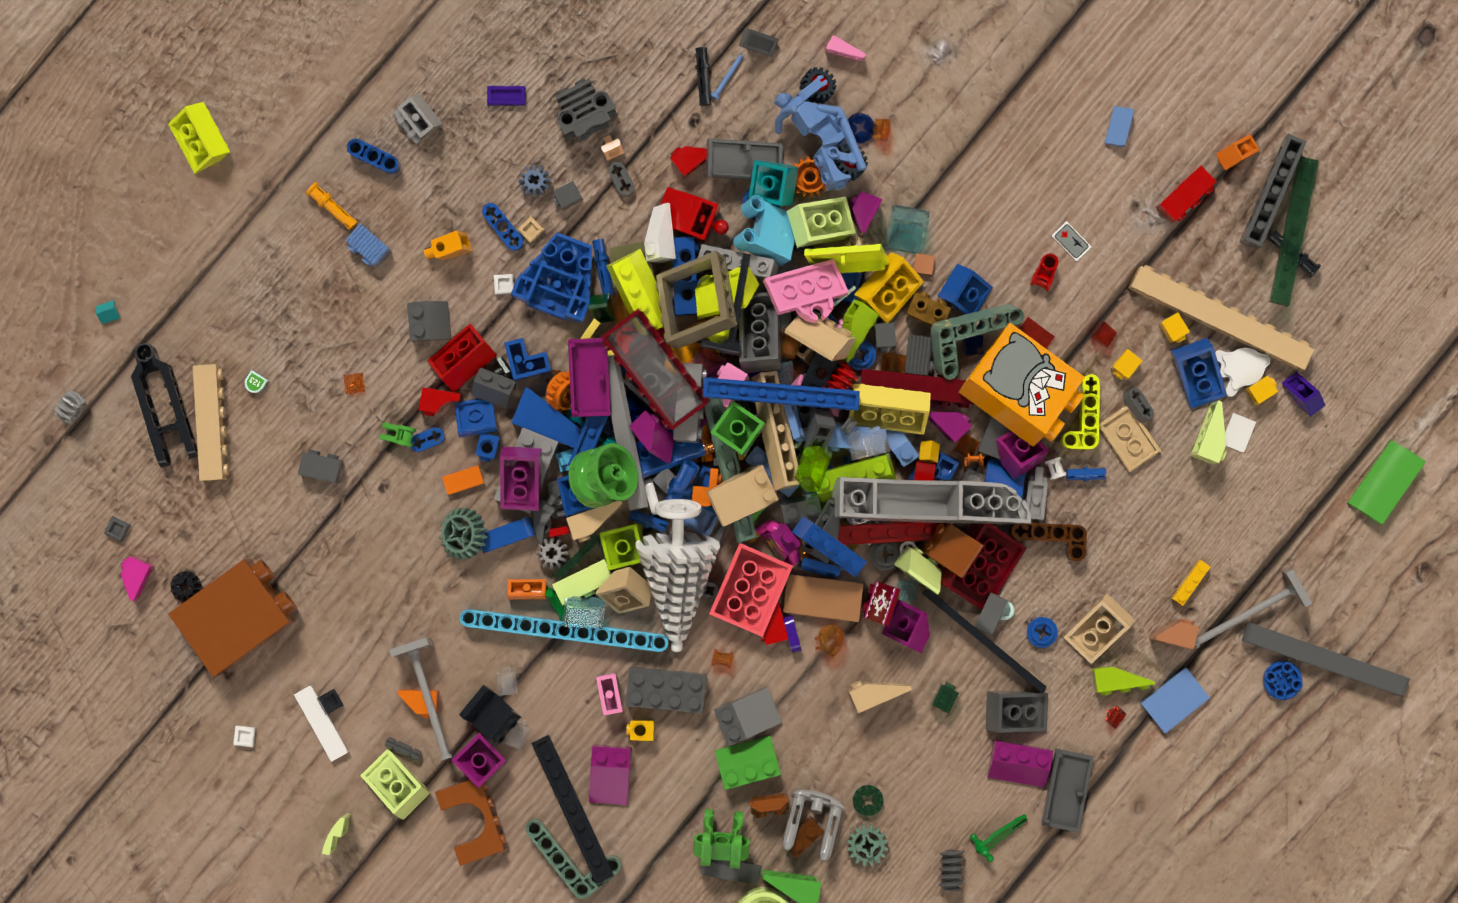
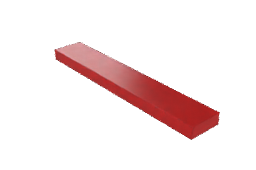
(886, 532)

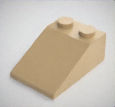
(742, 495)
(591, 521)
(1099, 628)
(870, 694)

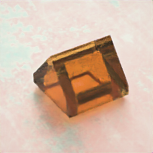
(881, 129)
(967, 445)

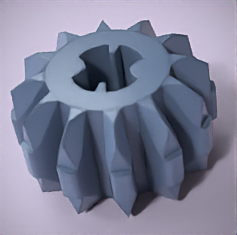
(537, 174)

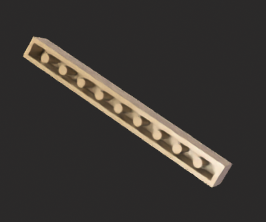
(1221, 318)

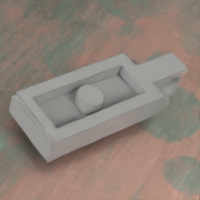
(1037, 494)

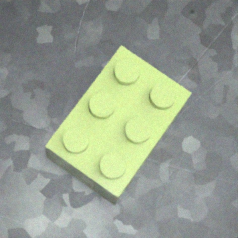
(821, 222)

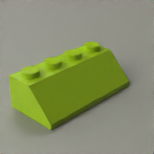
(871, 468)

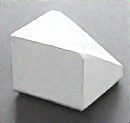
(663, 479)

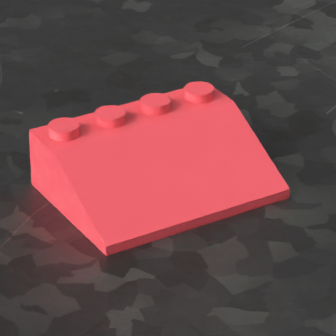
(750, 589)

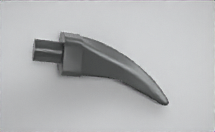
(545, 511)

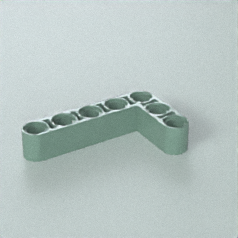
(968, 330)
(568, 863)

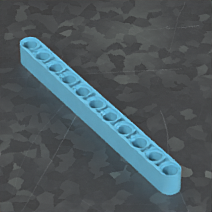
(555, 633)

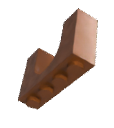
(491, 839)

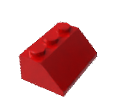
(461, 357)

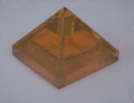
(354, 383)

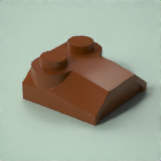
(770, 803)

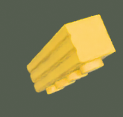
(1190, 582)

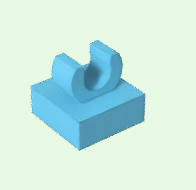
(563, 459)

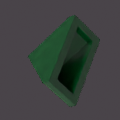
(602, 307)

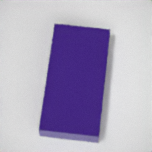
(506, 96)

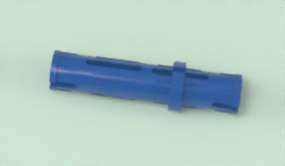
(602, 261)

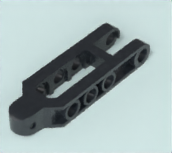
(148, 362)

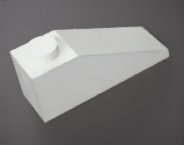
(659, 236)

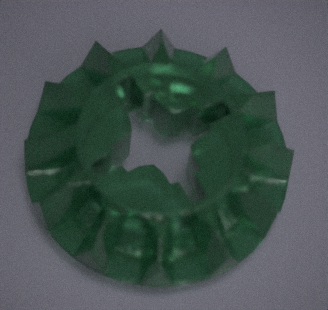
(877, 799)

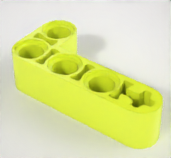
(1084, 411)

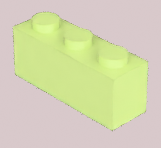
(583, 582)

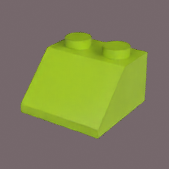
(620, 546)

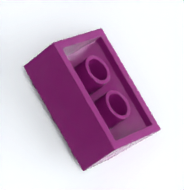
(1019, 763)

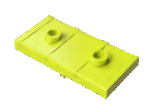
(851, 258)

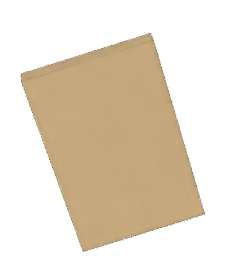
(1129, 438)

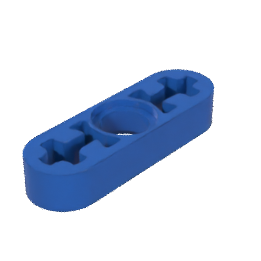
(498, 212)

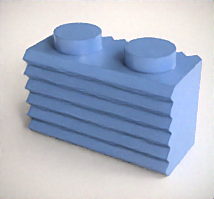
(368, 245)

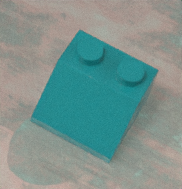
(774, 182)

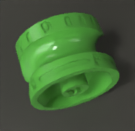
(603, 475)

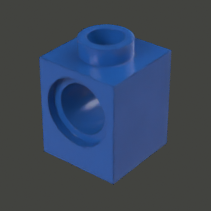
(487, 438)

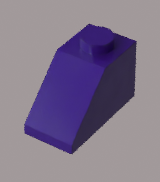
(1304, 394)

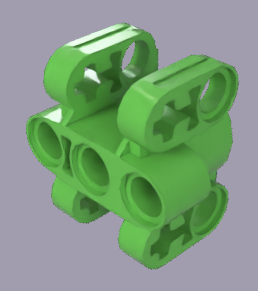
(720, 845)

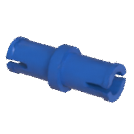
(1086, 474)
(648, 521)

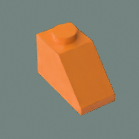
(1237, 152)
(416, 702)

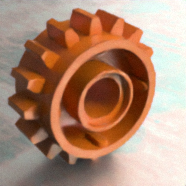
(804, 186)
(559, 391)

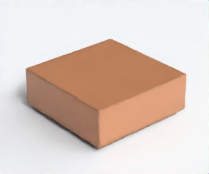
(924, 264)

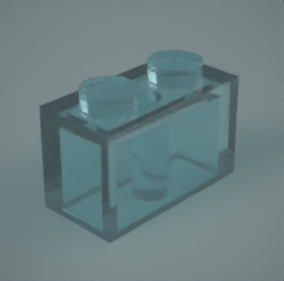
(583, 612)

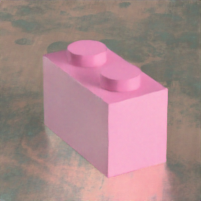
(609, 693)

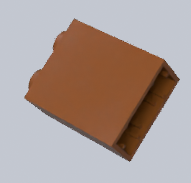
(234, 615)

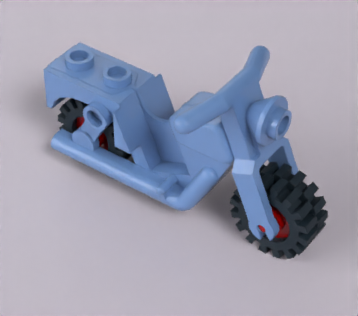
(828, 123)

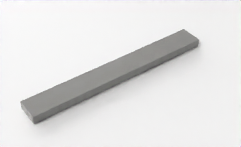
(623, 434)

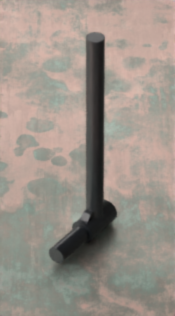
(731, 346)

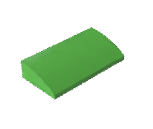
(1386, 482)

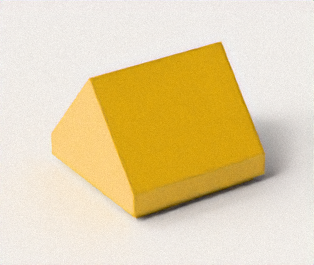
(929, 451)

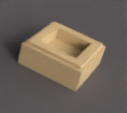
(530, 229)

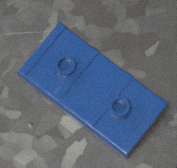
(681, 452)

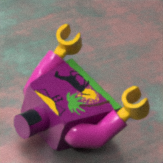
(780, 540)

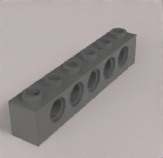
(1273, 191)

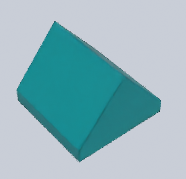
(107, 312)

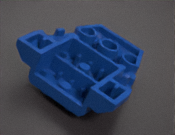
(558, 279)

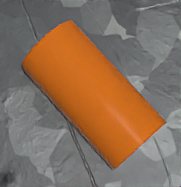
(526, 589)

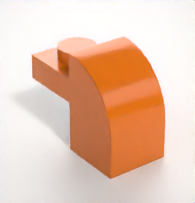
(699, 493)

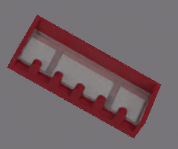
(655, 369)

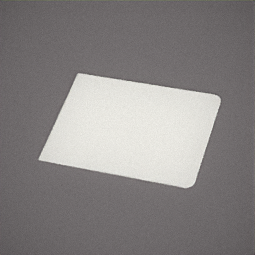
(1239, 432)

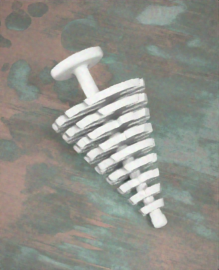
(677, 568)

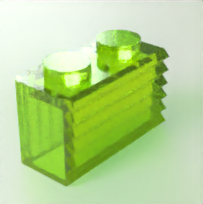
(812, 468)

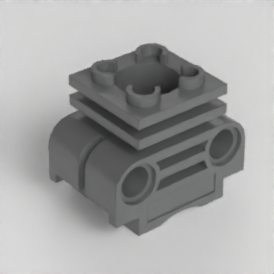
(582, 107)

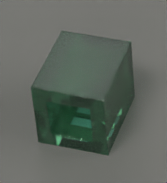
(945, 697)

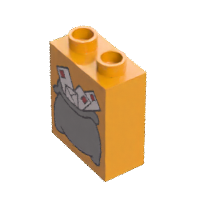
(1024, 386)

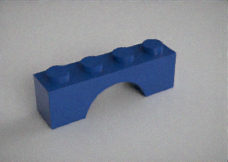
(829, 546)

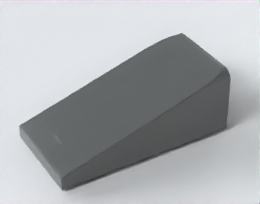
(991, 613)

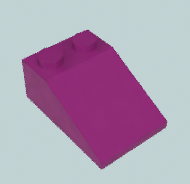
(520, 478)
(610, 774)

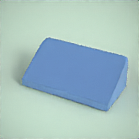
(1119, 126)

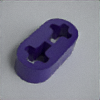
(792, 634)

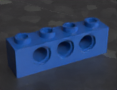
(682, 306)

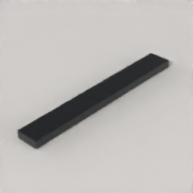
(984, 640)
(572, 809)

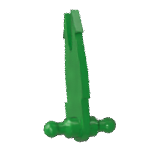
(985, 846)

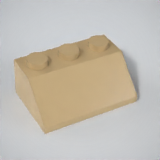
(822, 337)

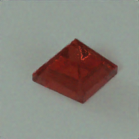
(1115, 716)

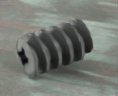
(951, 868)

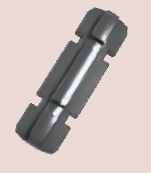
(403, 748)

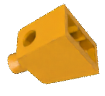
(455, 244)

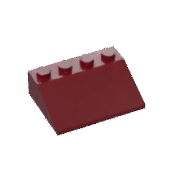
(989, 568)

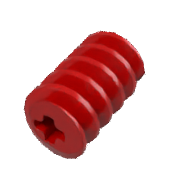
(843, 379)

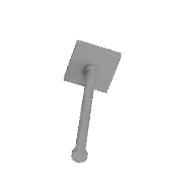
(1294, 588)
(412, 650)

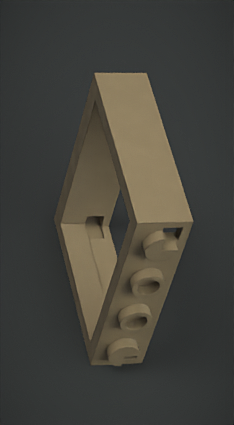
(724, 296)

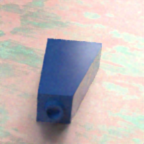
(542, 418)

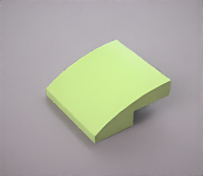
(338, 830)

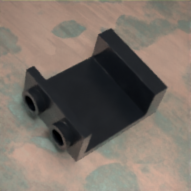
(490, 715)

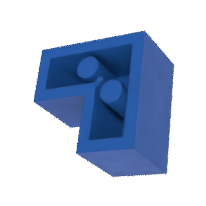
(522, 364)

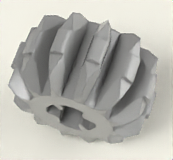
(70, 407)
(556, 558)

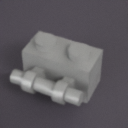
(416, 118)

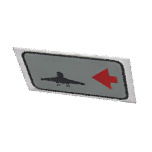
(1071, 241)

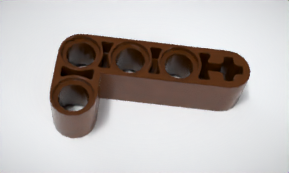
(1048, 535)

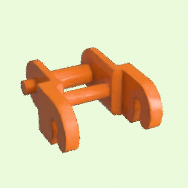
(973, 459)

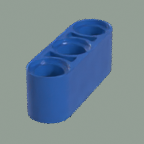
(365, 152)
(508, 534)

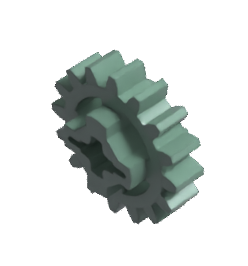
(858, 845)

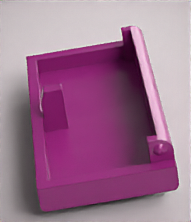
(589, 377)

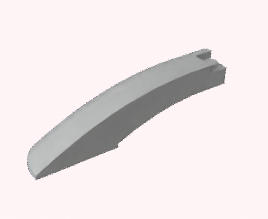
(928, 501)

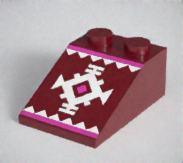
(880, 603)

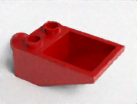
(689, 214)

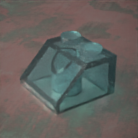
(907, 229)

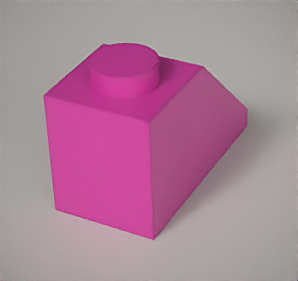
(135, 575)

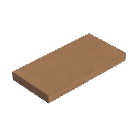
(823, 598)

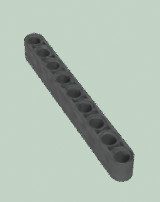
(1326, 659)

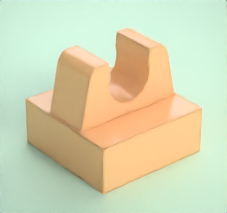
(611, 148)

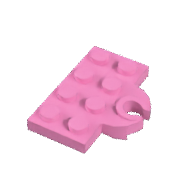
(807, 290)

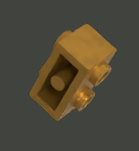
(927, 313)

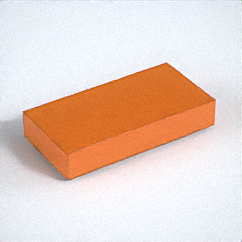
(463, 480)

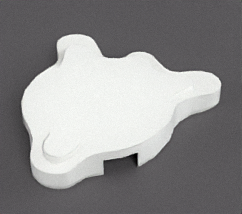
(1242, 367)

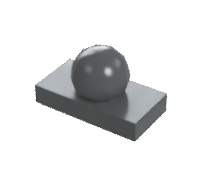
(758, 42)

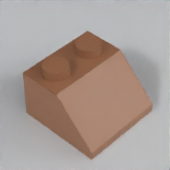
(1177, 633)

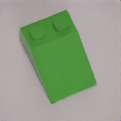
(796, 886)

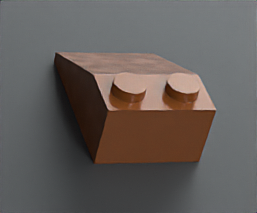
(952, 548)

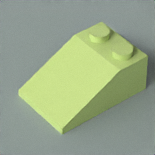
(1211, 438)
(919, 568)
(395, 784)

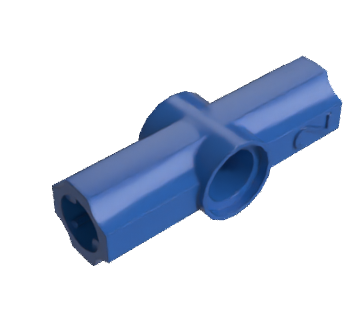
(682, 485)

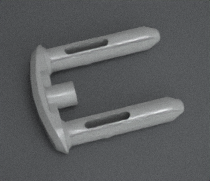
(818, 801)

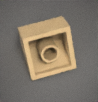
(625, 591)

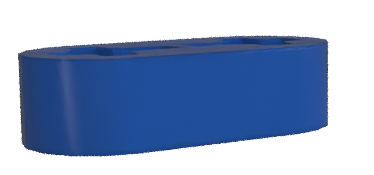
(429, 443)

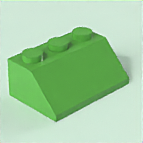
(747, 762)

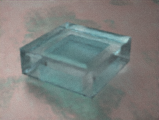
(908, 590)

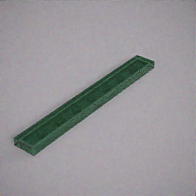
(1293, 231)

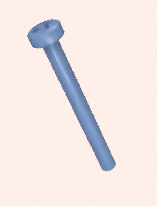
(726, 78)

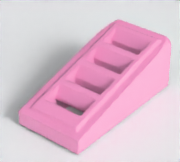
(841, 48)

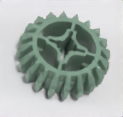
(457, 530)

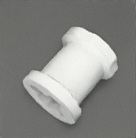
(1055, 468)

